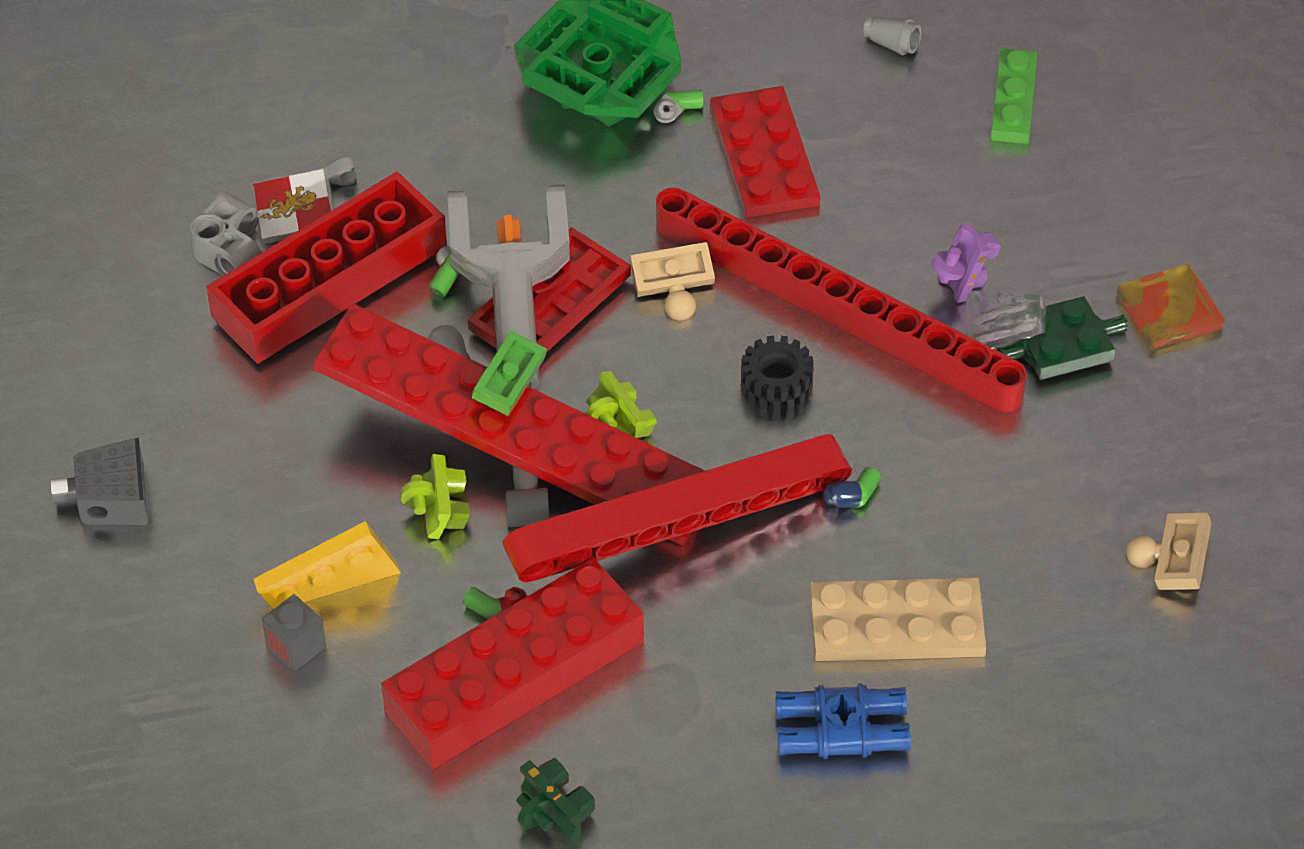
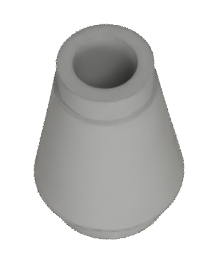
(893, 33)

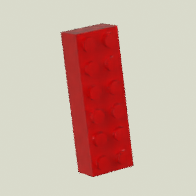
(326, 267)
(512, 663)

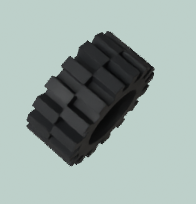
(777, 391)

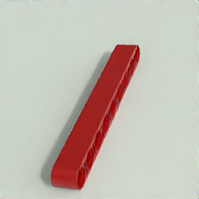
(675, 508)

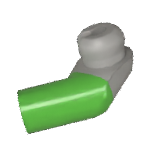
(675, 102)
(445, 275)

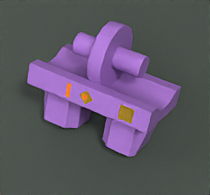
(963, 264)

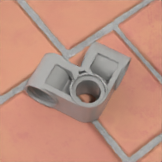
(223, 232)

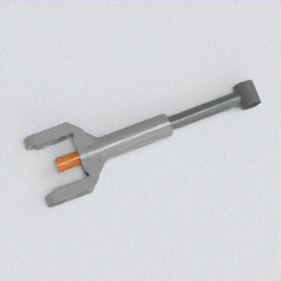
(511, 272)

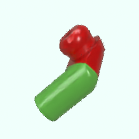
(488, 606)

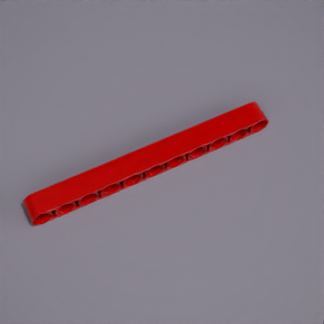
(843, 300)

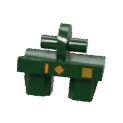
(546, 805)

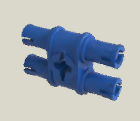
(830, 735)

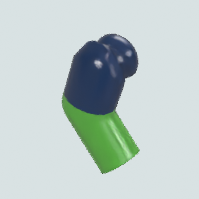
(852, 493)

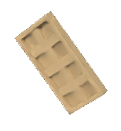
(897, 619)

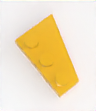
(330, 567)

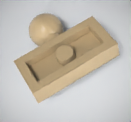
(673, 272)
(1180, 553)

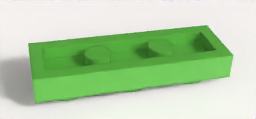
(1014, 96)

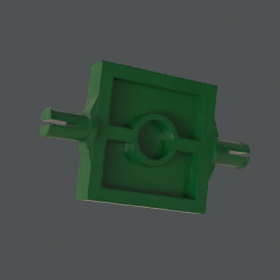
(1071, 340)

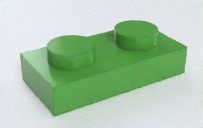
(509, 373)

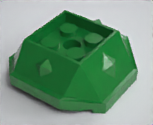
(601, 56)

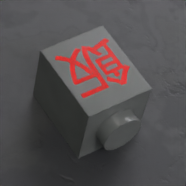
(294, 633)

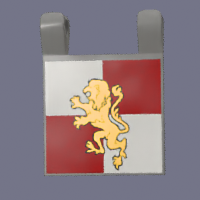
(298, 199)

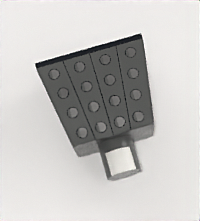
(107, 485)

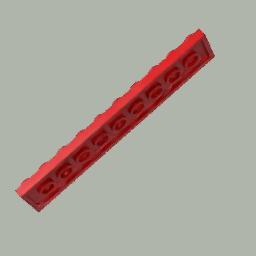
(536, 436)

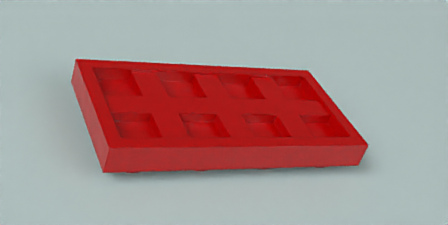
(764, 152)
(567, 295)

